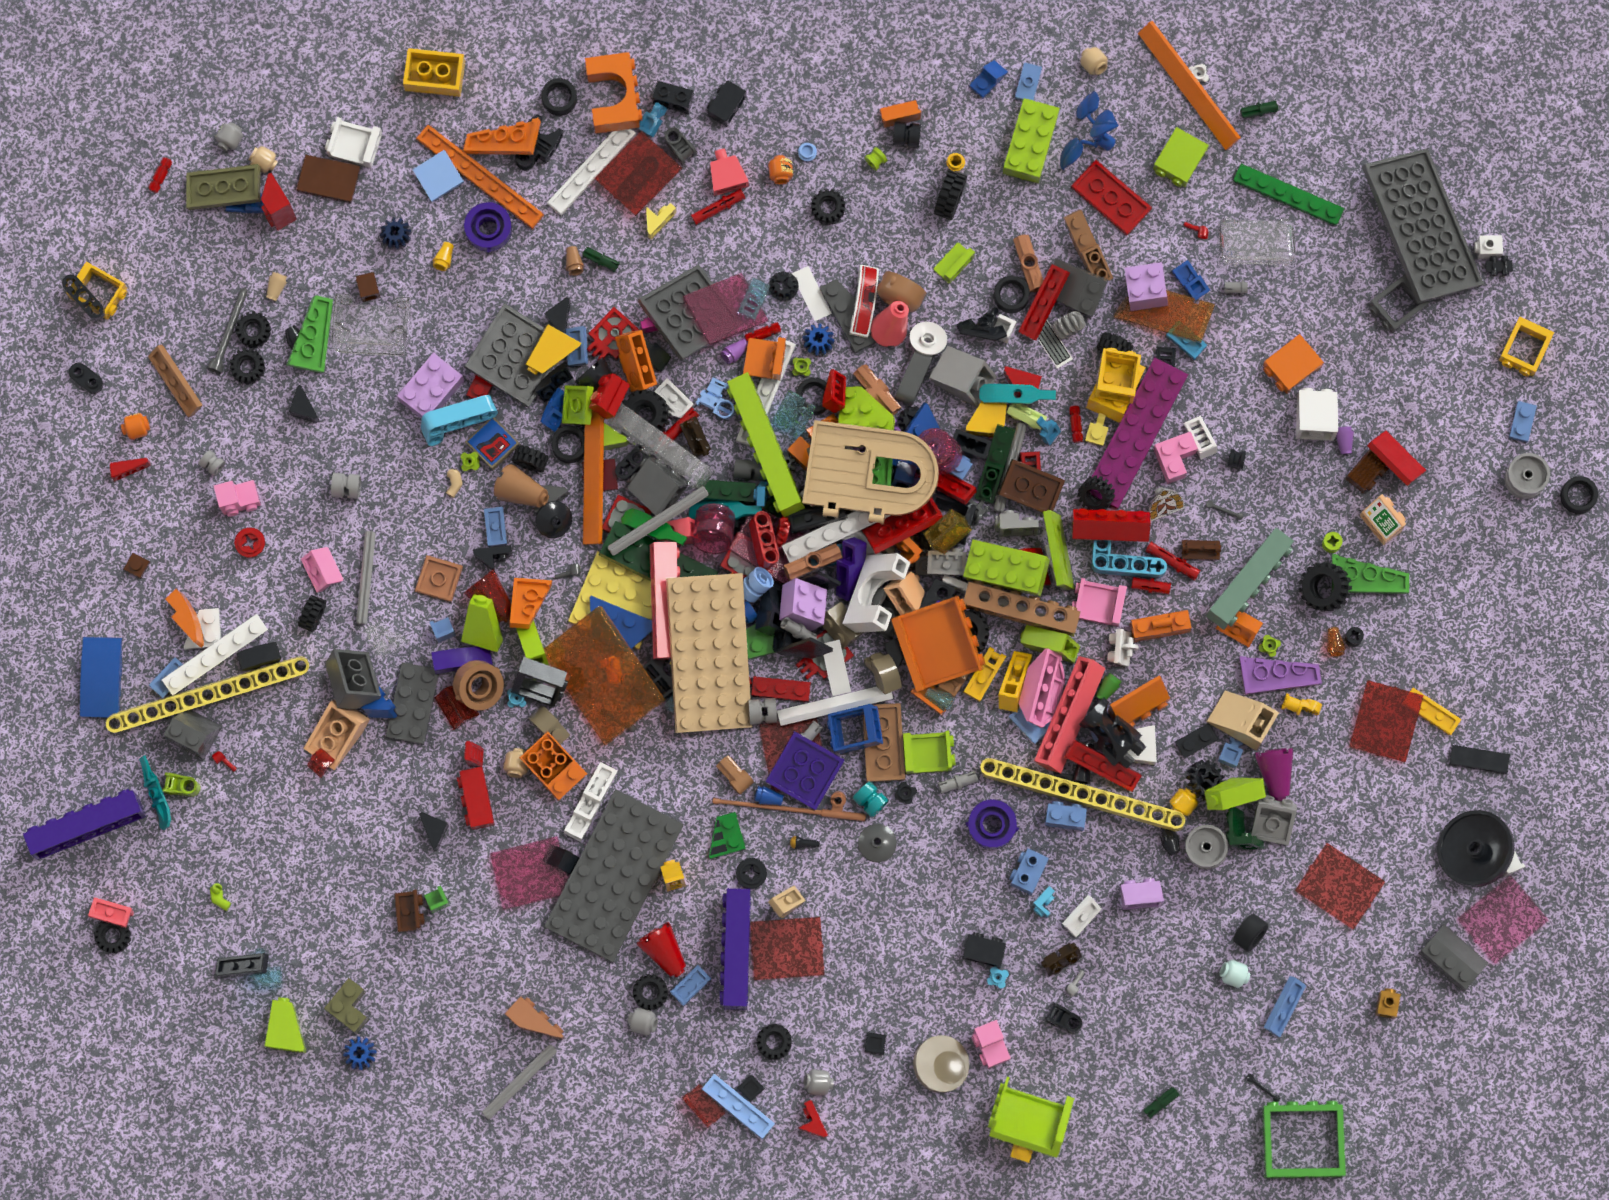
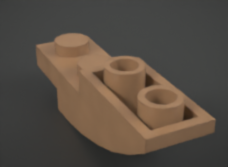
(1086, 245)

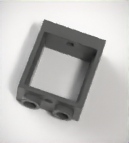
(1387, 322)

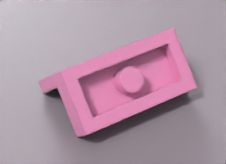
(321, 568)

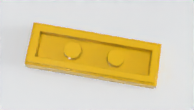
(1437, 715)

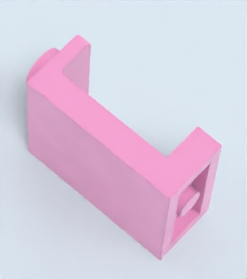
(1099, 602)

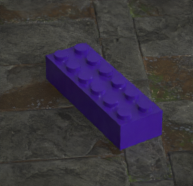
(84, 824)
(736, 944)

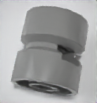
(344, 485)
(755, 711)

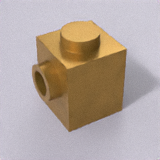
(1388, 1003)

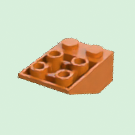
(553, 766)

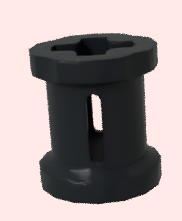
(1355, 631)

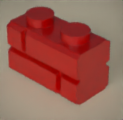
(609, 395)

